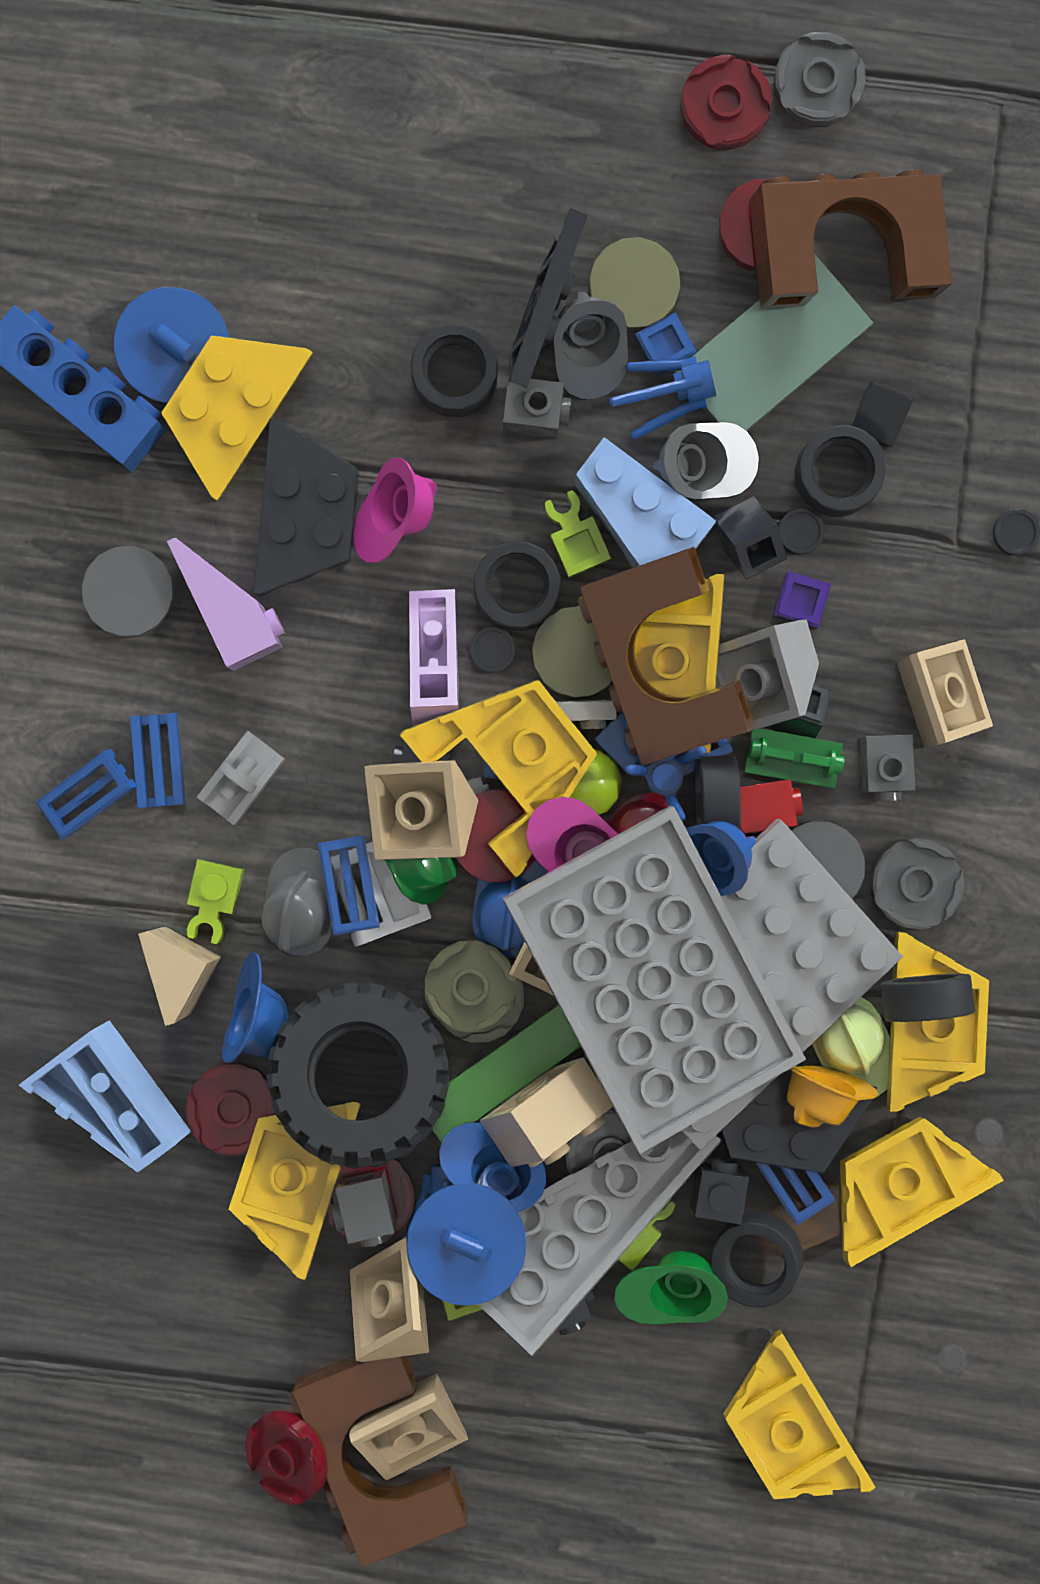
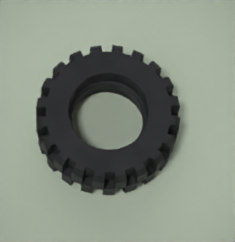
(313, 1030)

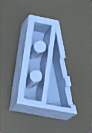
(639, 507)
(111, 1097)

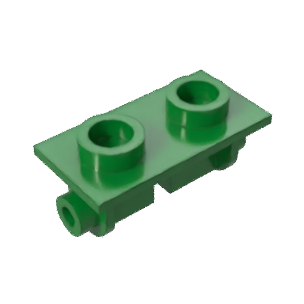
(794, 758)

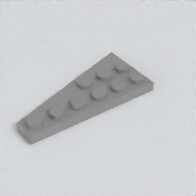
(585, 1228)

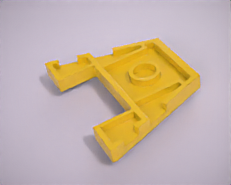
(524, 744)

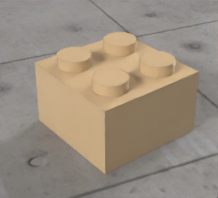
(548, 1114)

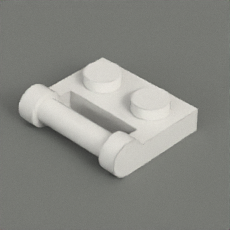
(394, 907)

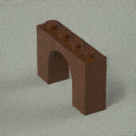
(901, 208)
(656, 721)
(375, 1516)

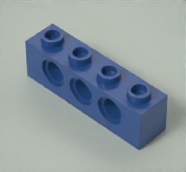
(124, 440)

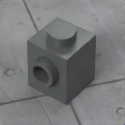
(536, 409)
(886, 766)
(365, 1209)

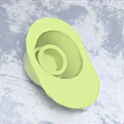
(857, 1045)

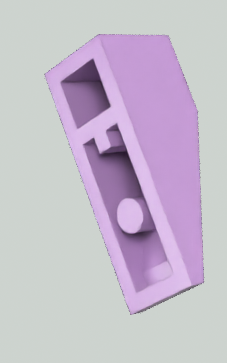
(233, 617)
(433, 655)

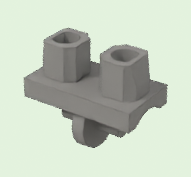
(241, 778)

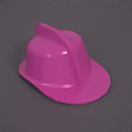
(394, 508)
(565, 830)

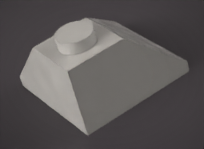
(774, 669)

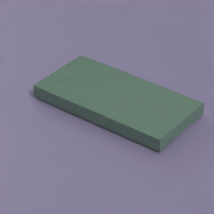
(777, 350)

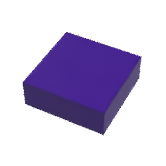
(801, 599)

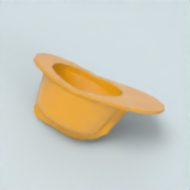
(825, 1094)

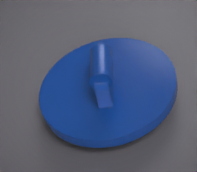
(162, 338)
(466, 1244)

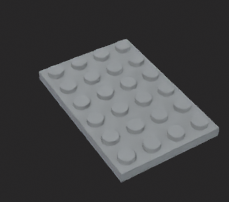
(807, 943)
(654, 979)

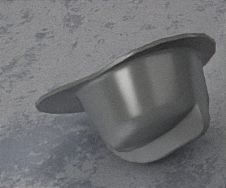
(590, 347)
(708, 460)
(297, 904)

